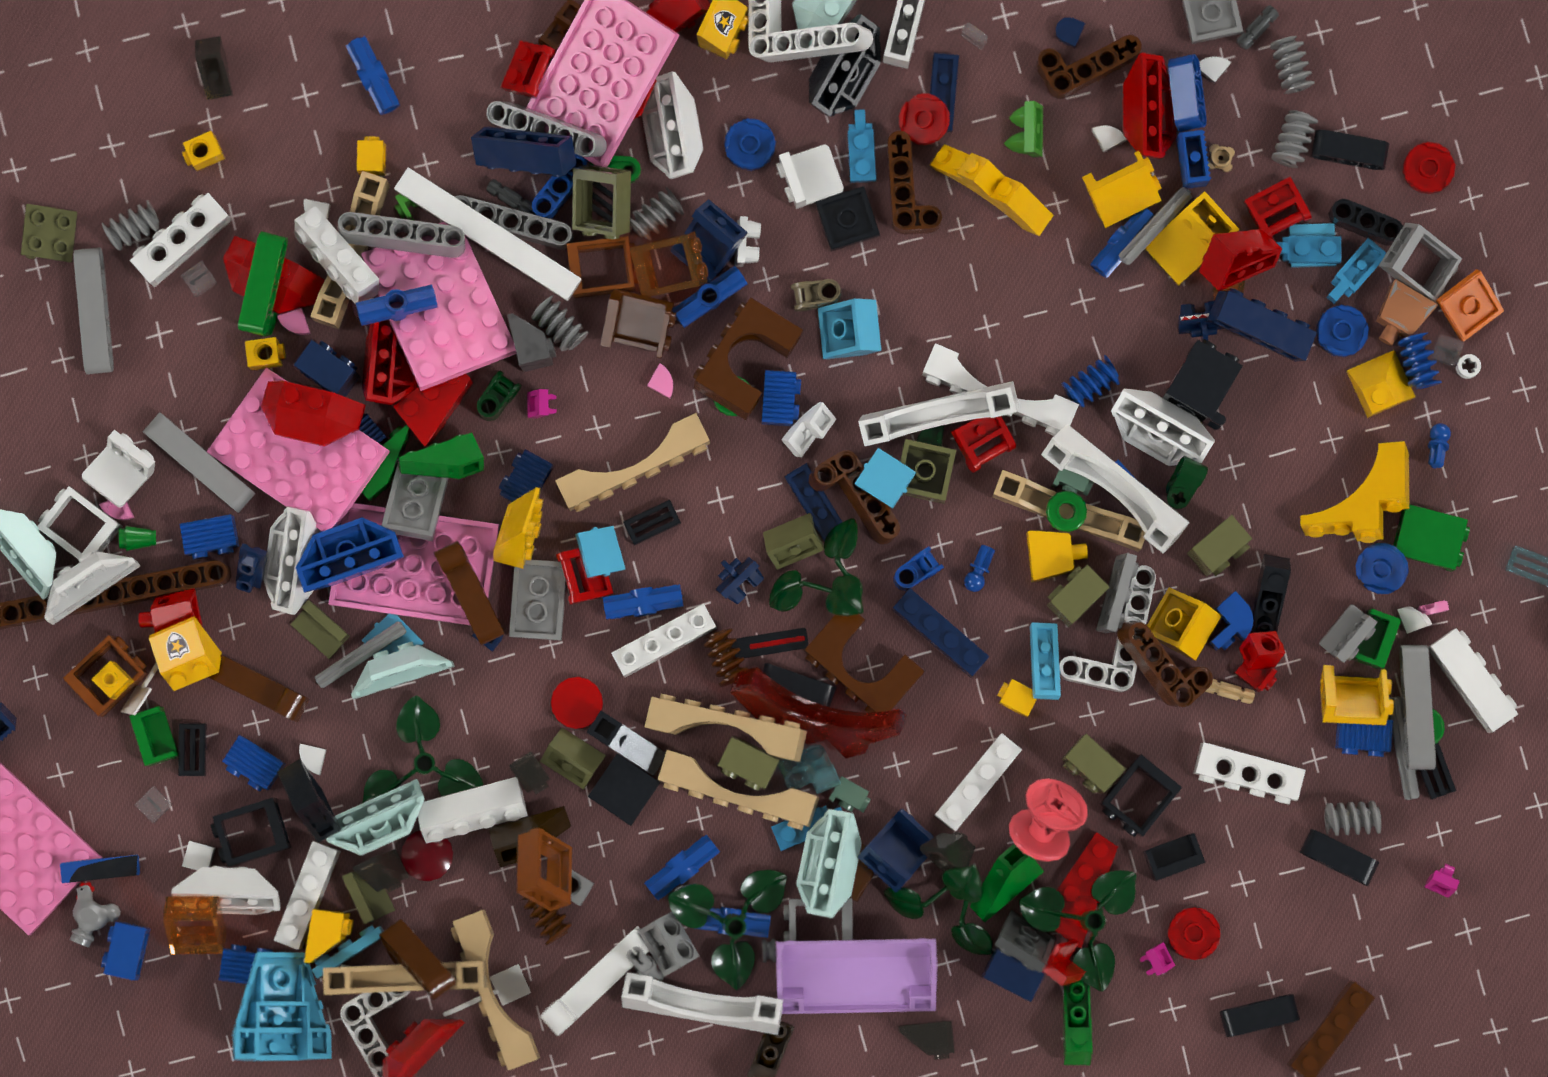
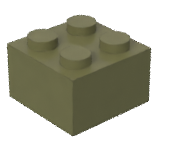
(932, 469)
(1217, 547)
(1077, 596)
(749, 763)
(1092, 764)

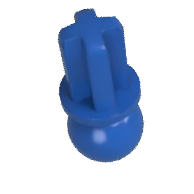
(1438, 445)
(974, 580)

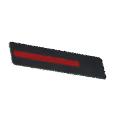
(771, 643)

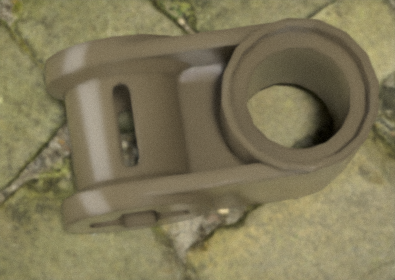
(813, 294)

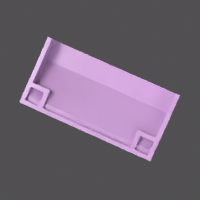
(857, 976)

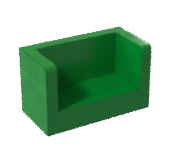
(1377, 648)
(154, 736)

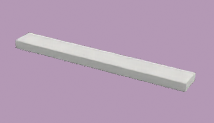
(488, 234)

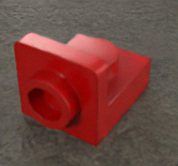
(1257, 678)

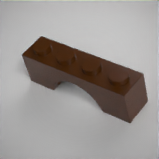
(1332, 1031)

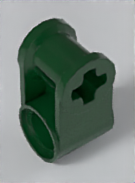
(498, 395)
(1187, 479)

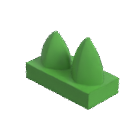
(1031, 139)

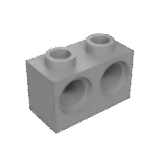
(668, 943)

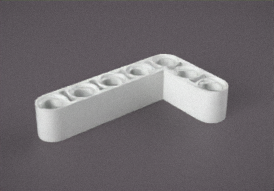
(800, 38)
(1118, 665)
(593, 984)
(365, 1020)

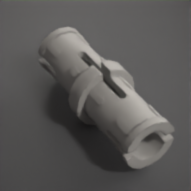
(644, 964)

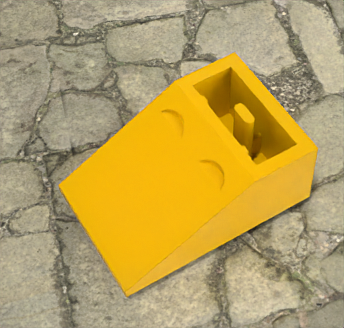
(1187, 237)
(519, 530)

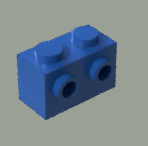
(125, 950)

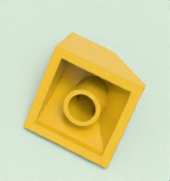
(1380, 383)

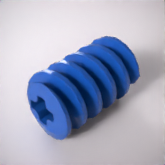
(1418, 361)
(1092, 382)

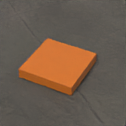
(1470, 305)

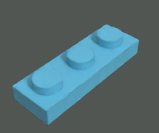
(1045, 661)
(348, 950)

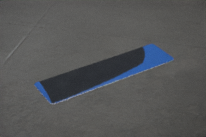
(99, 868)

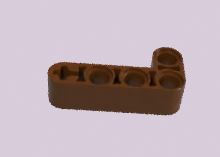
(1090, 62)
(906, 183)
(858, 499)
(469, 592)
(1160, 660)
(260, 689)
(411, 953)

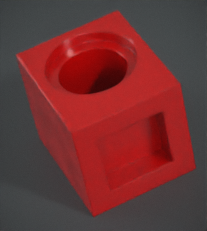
(1262, 650)

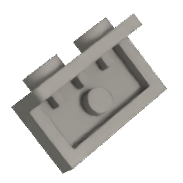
(1348, 633)

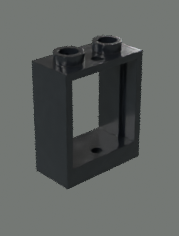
(1155, 774)
(309, 800)
(277, 827)

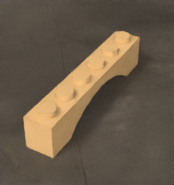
(367, 199)
(584, 486)
(1098, 522)
(674, 717)
(790, 805)
(396, 978)
(515, 1042)

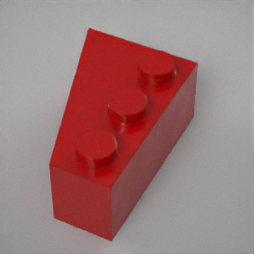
(678, 13)
(1238, 257)
(430, 409)

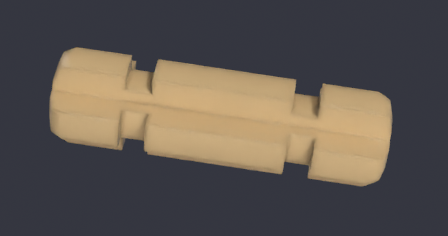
(1231, 691)

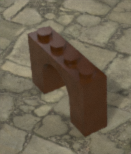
(752, 323)
(878, 696)

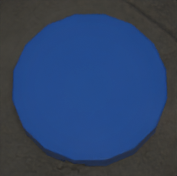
(750, 144)
(1342, 331)
(1382, 568)

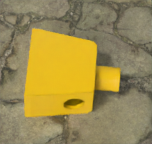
(1052, 554)

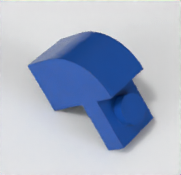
(1238, 618)

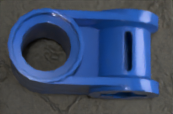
(918, 569)

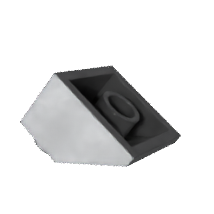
(531, 344)

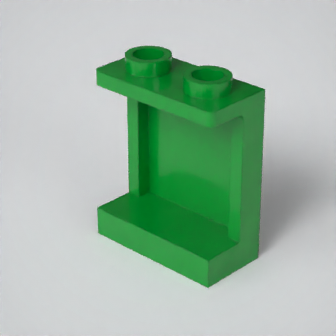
(1431, 537)

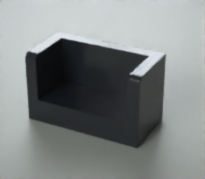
(1174, 856)

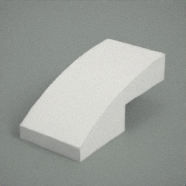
(811, 425)

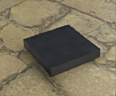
(847, 218)
(624, 789)

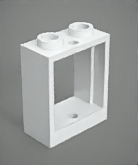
(101, 539)

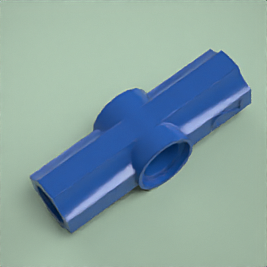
(372, 75)
(1108, 258)
(722, 286)
(413, 301)
(643, 602)
(682, 867)
(756, 923)

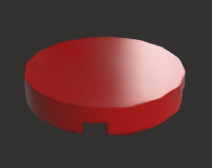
(924, 119)
(1429, 168)
(576, 702)
(1194, 933)

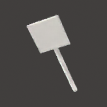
(139, 694)
(508, 986)

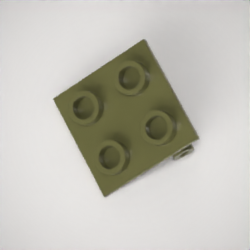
(48, 233)

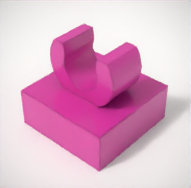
(538, 403)
(1442, 881)
(1159, 959)

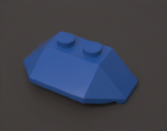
(346, 553)

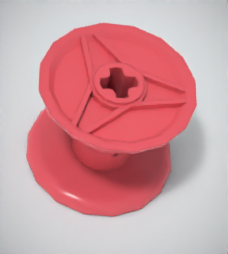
(1050, 814)

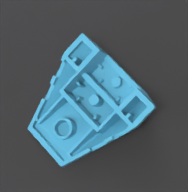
(281, 1012)

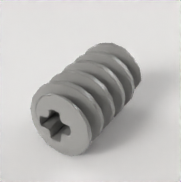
(1291, 65)
(1293, 138)
(656, 214)
(132, 226)
(558, 324)
(1352, 817)

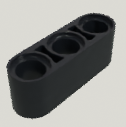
(1350, 149)
(1353, 224)
(801, 685)
(1339, 857)
(1259, 1015)

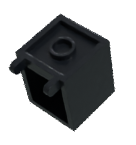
(1204, 383)

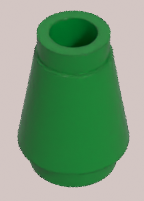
(136, 538)

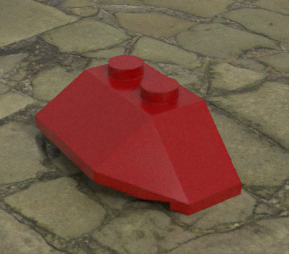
(1148, 107)
(296, 285)
(385, 368)
(310, 413)
(418, 1046)

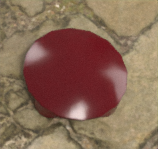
(424, 859)

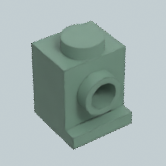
(1072, 482)
(850, 795)

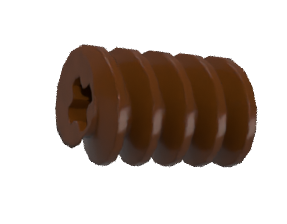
(725, 656)
(549, 920)

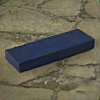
(945, 81)
(813, 501)

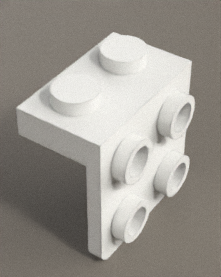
(809, 175)
(119, 469)

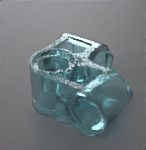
(813, 768)

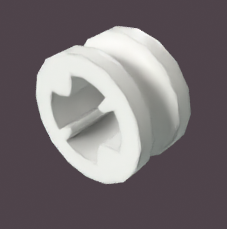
(1471, 359)

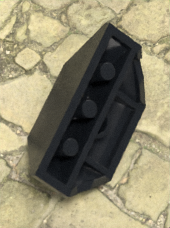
(843, 78)

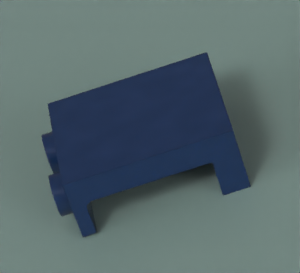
(718, 236)
(896, 850)

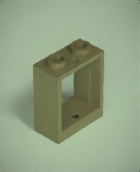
(582, 200)

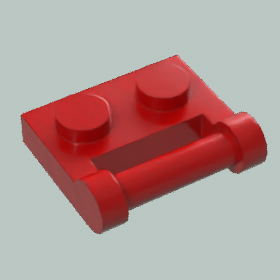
(527, 69)
(1274, 200)
(978, 432)
(593, 587)

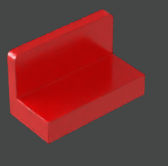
(1059, 965)

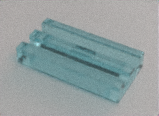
(1516, 549)

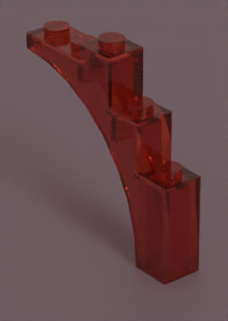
(846, 730)

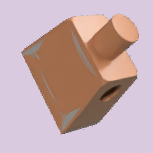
(1402, 312)

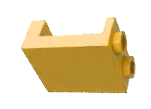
(1124, 191)
(1355, 698)

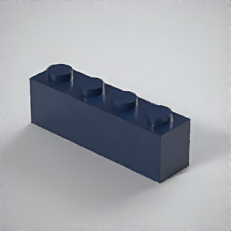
(523, 151)
(1262, 325)
(940, 633)

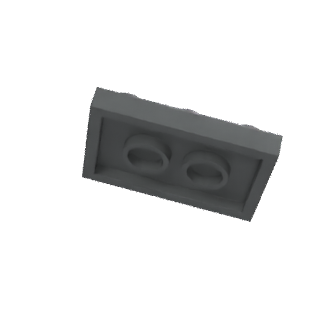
(1025, 942)

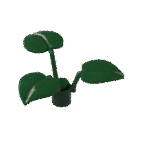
(846, 590)
(416, 723)
(963, 884)
(1114, 891)
(693, 904)

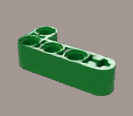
(262, 285)

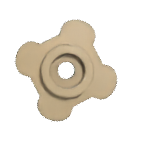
(1227, 154)

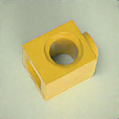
(213, 154)
(371, 156)
(253, 351)
(112, 680)
(1017, 697)

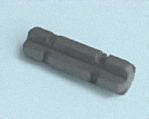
(1257, 27)
(509, 196)

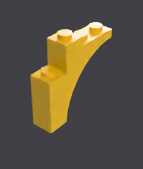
(988, 182)
(1362, 511)

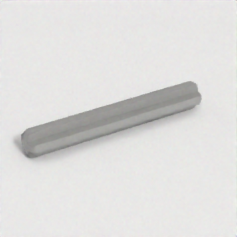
(1155, 226)
(360, 654)
(1408, 777)

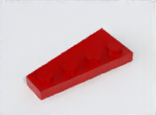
(1077, 885)

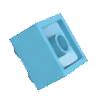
(849, 328)

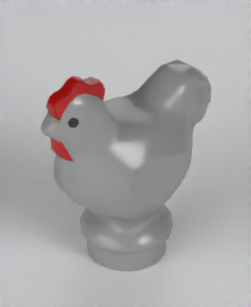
(90, 915)

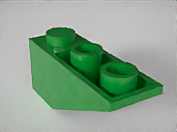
(448, 459)
(384, 475)
(1006, 879)
(1077, 1024)

